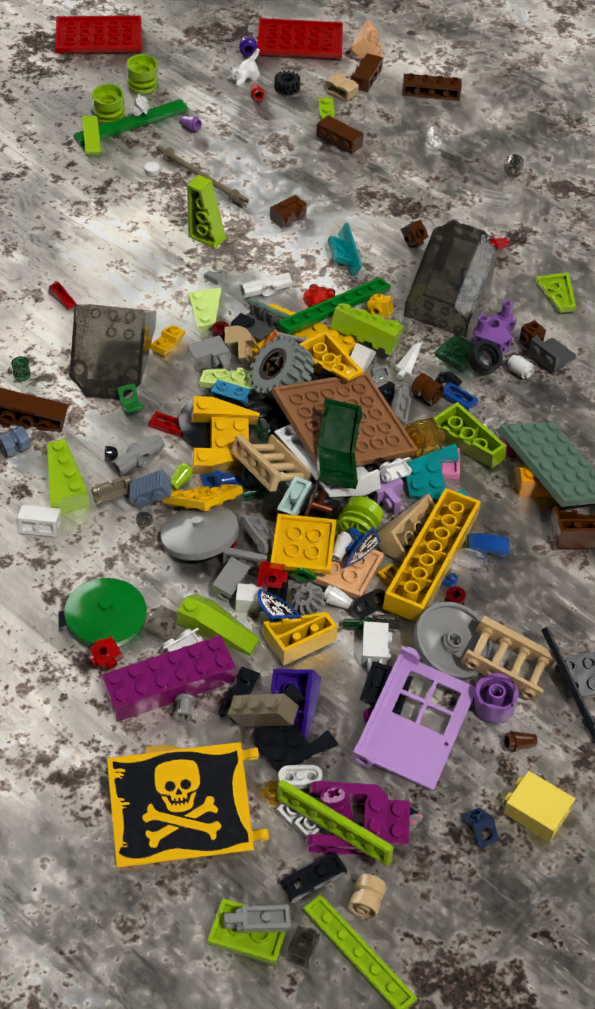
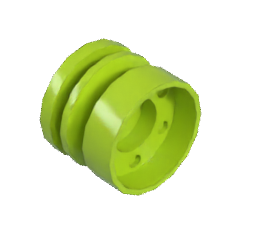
(142, 73)
(108, 103)
(361, 514)

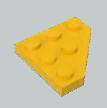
(203, 497)

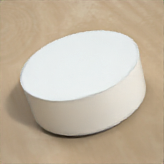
(152, 169)

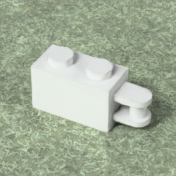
(375, 644)

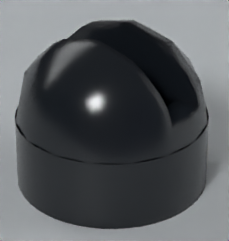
(110, 453)

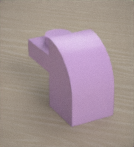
(389, 494)

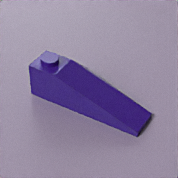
(308, 684)

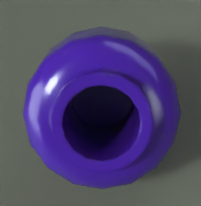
(247, 46)

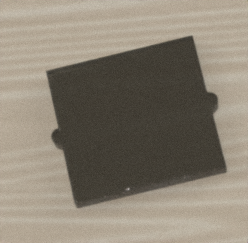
(164, 624)

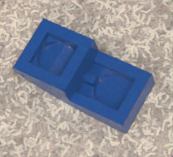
(488, 543)

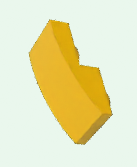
(169, 339)

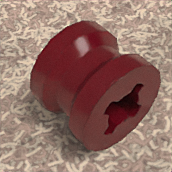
(219, 329)
(456, 595)

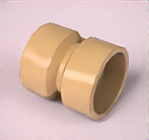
(367, 896)

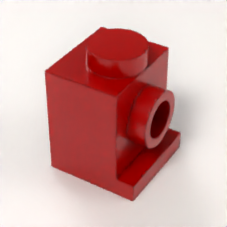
(269, 568)

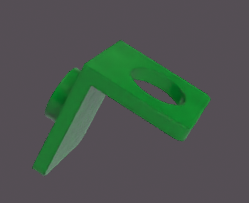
(132, 404)
(300, 575)

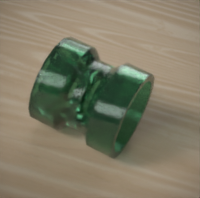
(21, 368)

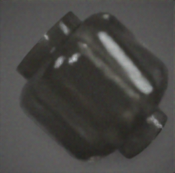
(514, 165)

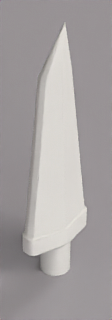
(407, 363)

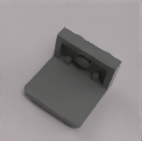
(550, 353)

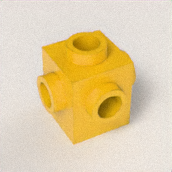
(380, 305)

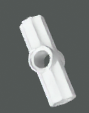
(266, 285)

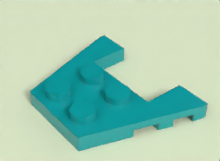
(428, 475)

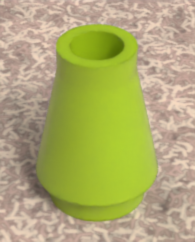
(181, 476)

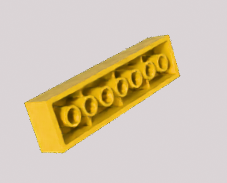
(431, 555)

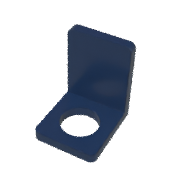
(480, 820)

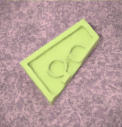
(205, 307)
(238, 377)

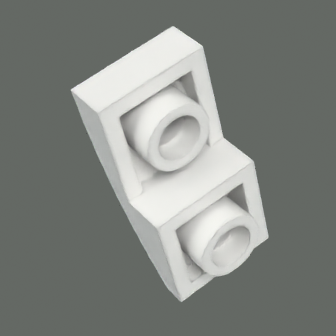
(297, 821)

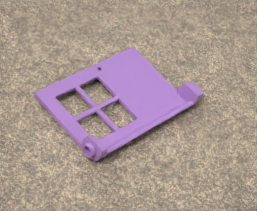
(406, 745)

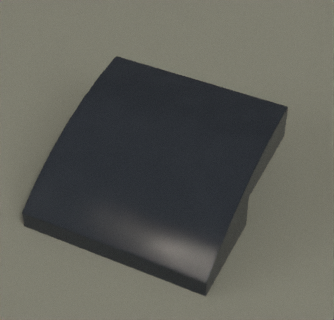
(375, 683)

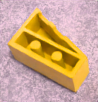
(299, 636)

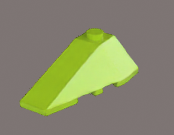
(215, 621)

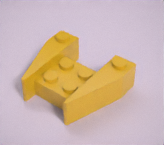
(225, 423)

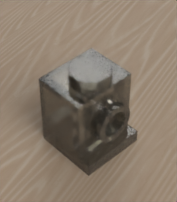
(303, 937)

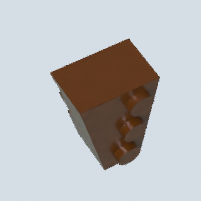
(573, 529)

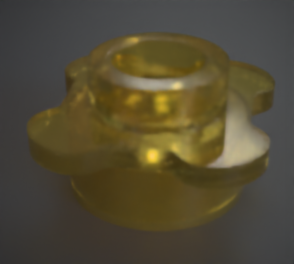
(271, 786)

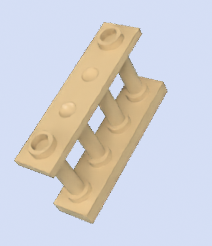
(259, 463)
(518, 644)

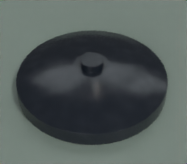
(198, 433)

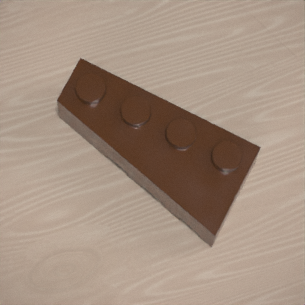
(31, 411)

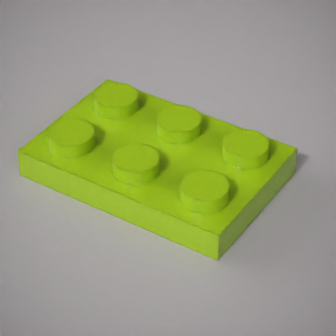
(255, 945)

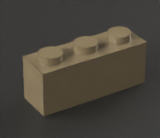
(263, 710)

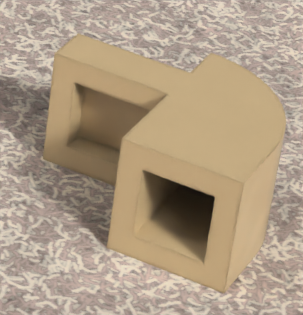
(240, 338)

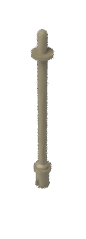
(234, 195)

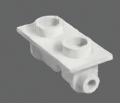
(140, 105)
(395, 470)
(187, 638)

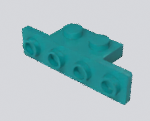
(344, 250)

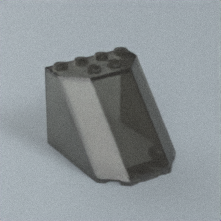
(453, 278)
(109, 348)

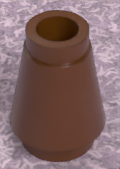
(519, 741)

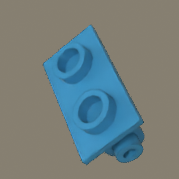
(231, 390)

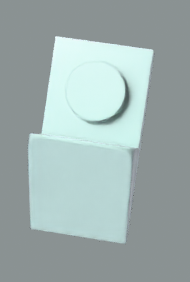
(294, 498)

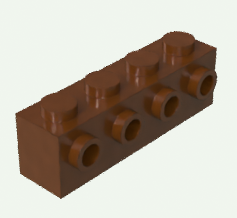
(431, 87)

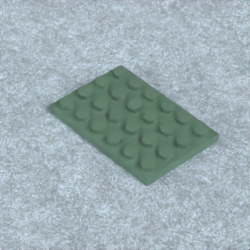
(553, 461)

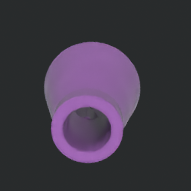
(191, 123)

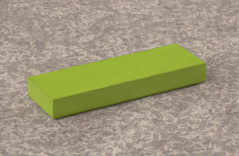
(91, 136)

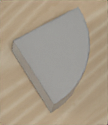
(215, 277)

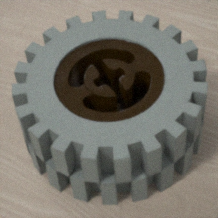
(282, 353)

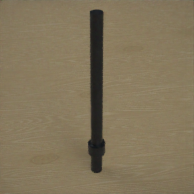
(588, 720)

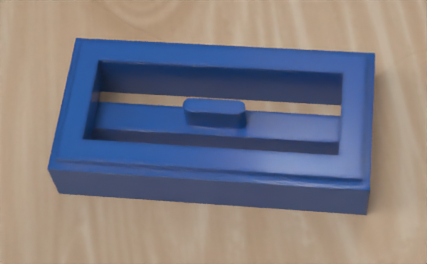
(457, 396)

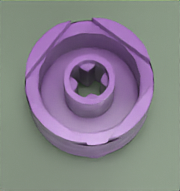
(495, 698)

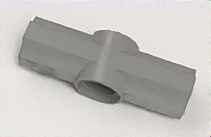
(138, 454)

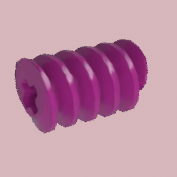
(338, 800)

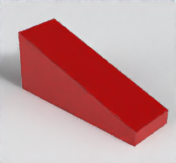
(58, 292)

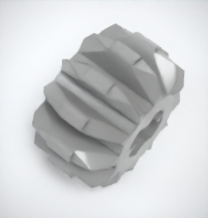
(308, 599)

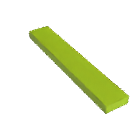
(335, 823)
(359, 954)

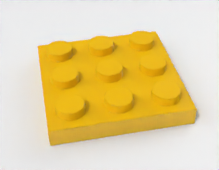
(304, 543)

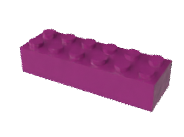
(163, 677)

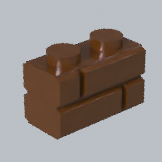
(288, 211)

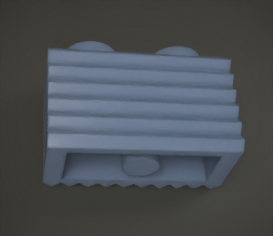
(150, 488)

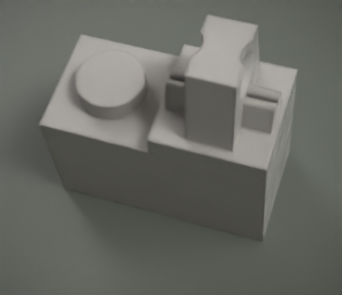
(209, 353)

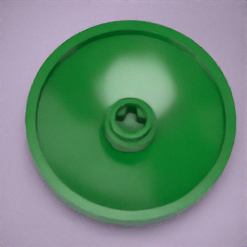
(104, 610)

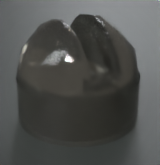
(144, 519)

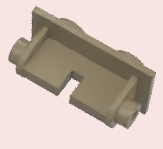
(108, 491)

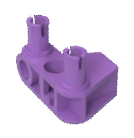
(496, 328)

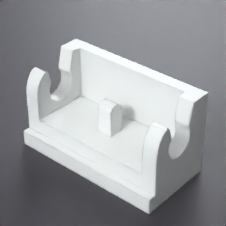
(39, 520)

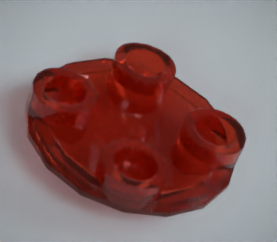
(317, 294)

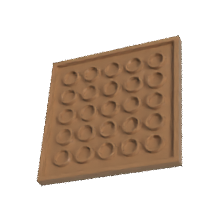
(379, 429)

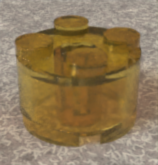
(425, 436)

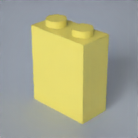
(538, 805)

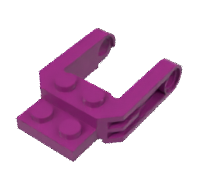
(382, 817)

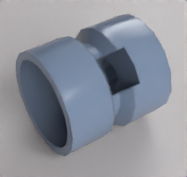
(13, 441)

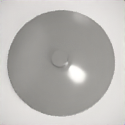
(200, 534)
(445, 635)

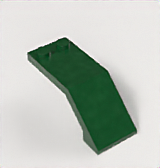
(338, 443)

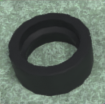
(494, 352)

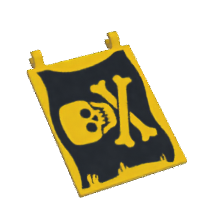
(181, 804)

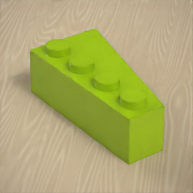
(203, 213)
(367, 327)
(471, 436)
(65, 481)

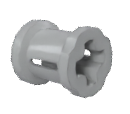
(183, 707)

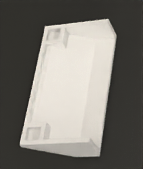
(366, 481)

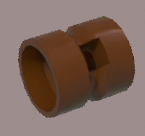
(429, 390)

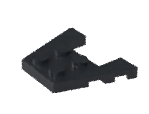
(288, 744)

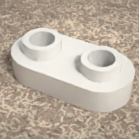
(300, 775)

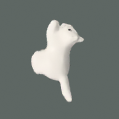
(247, 69)

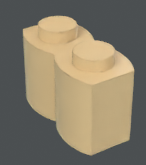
(341, 87)

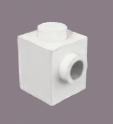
(247, 598)

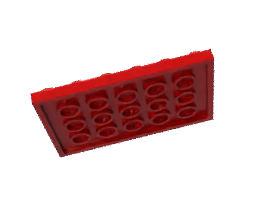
(98, 34)
(300, 38)

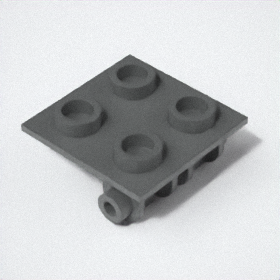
(264, 321)
(583, 672)

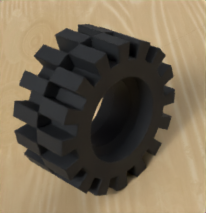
(287, 82)

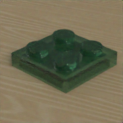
(455, 352)

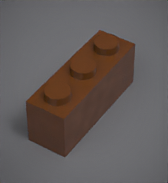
(367, 72)
(339, 134)

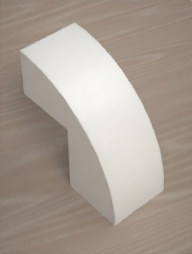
(362, 356)

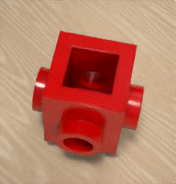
(106, 654)

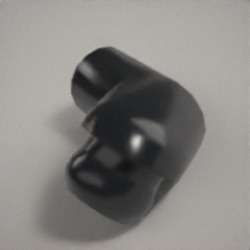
(445, 377)

